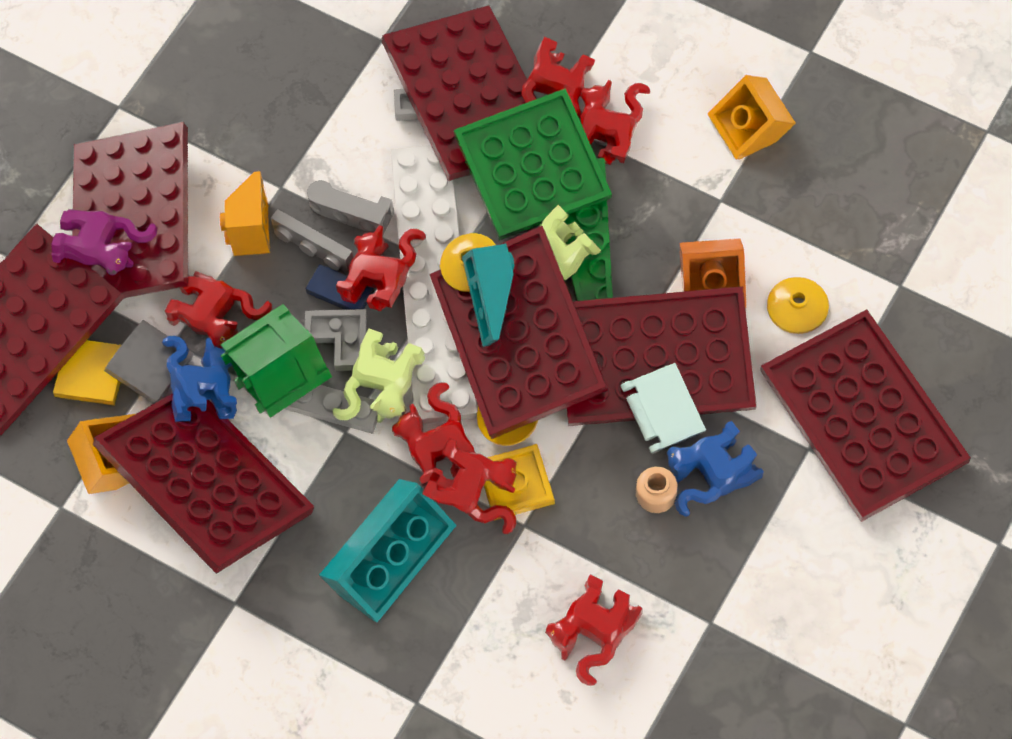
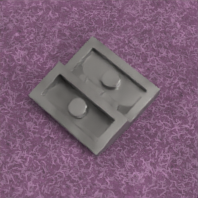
(143, 362)

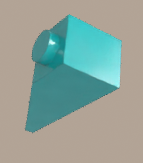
(489, 280)

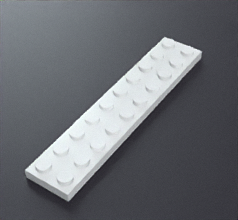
(428, 203)

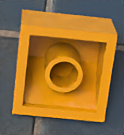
(751, 116)
(247, 218)
(93, 466)

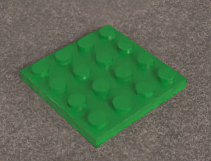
(531, 163)

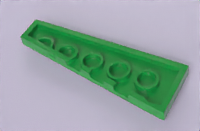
(593, 276)

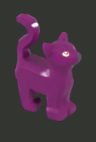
(94, 238)

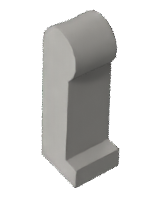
(349, 208)

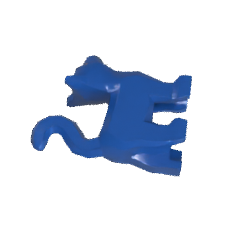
(198, 384)
(717, 466)

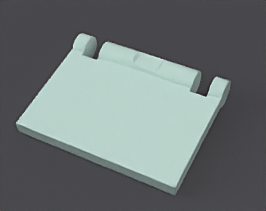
(664, 407)

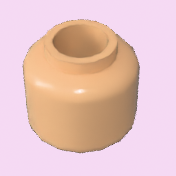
(656, 489)

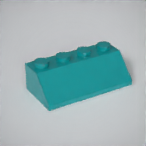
(388, 549)

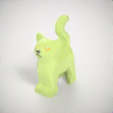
(558, 232)
(378, 372)

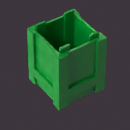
(275, 361)

